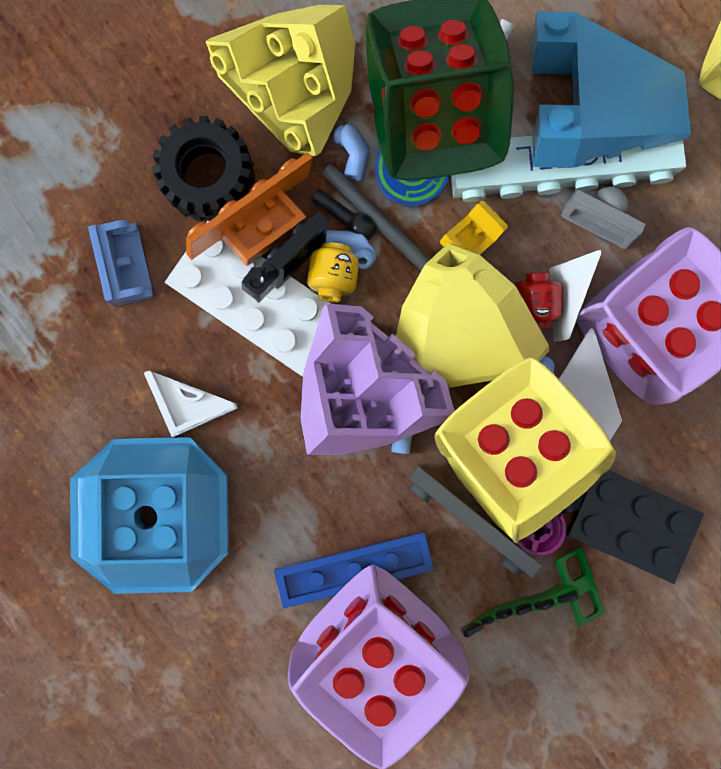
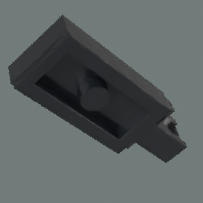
(286, 259)

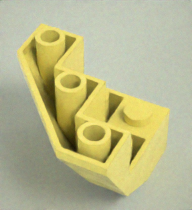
(291, 71)
(467, 320)

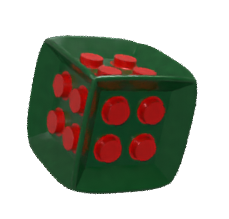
(439, 87)

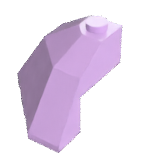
(365, 387)

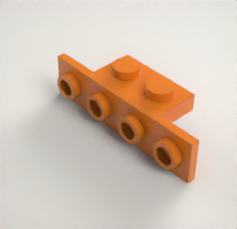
(257, 219)

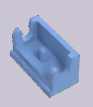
(121, 262)

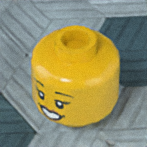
(333, 271)

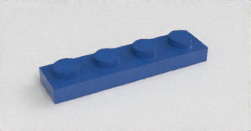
(330, 573)

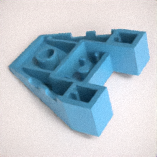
(619, 93)

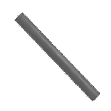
(381, 222)

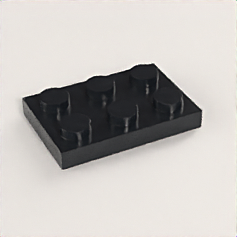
(636, 525)

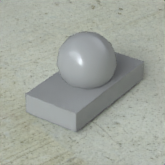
(604, 216)

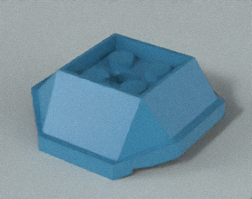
(190, 506)

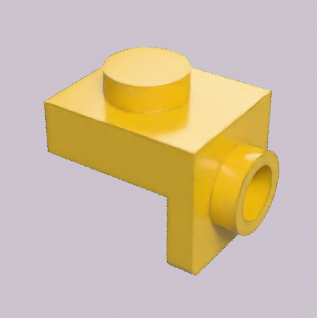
(476, 230)

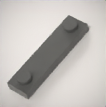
(514, 558)

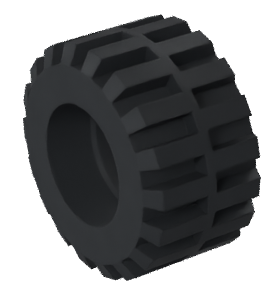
(190, 142)

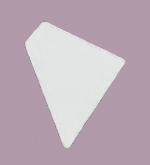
(575, 281)
(590, 384)

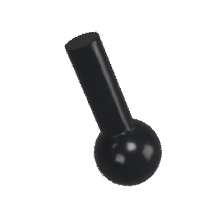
(355, 222)

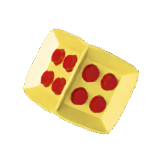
(525, 448)

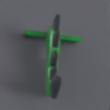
(551, 598)

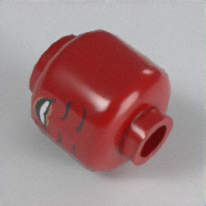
(542, 297)

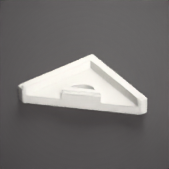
(184, 405)

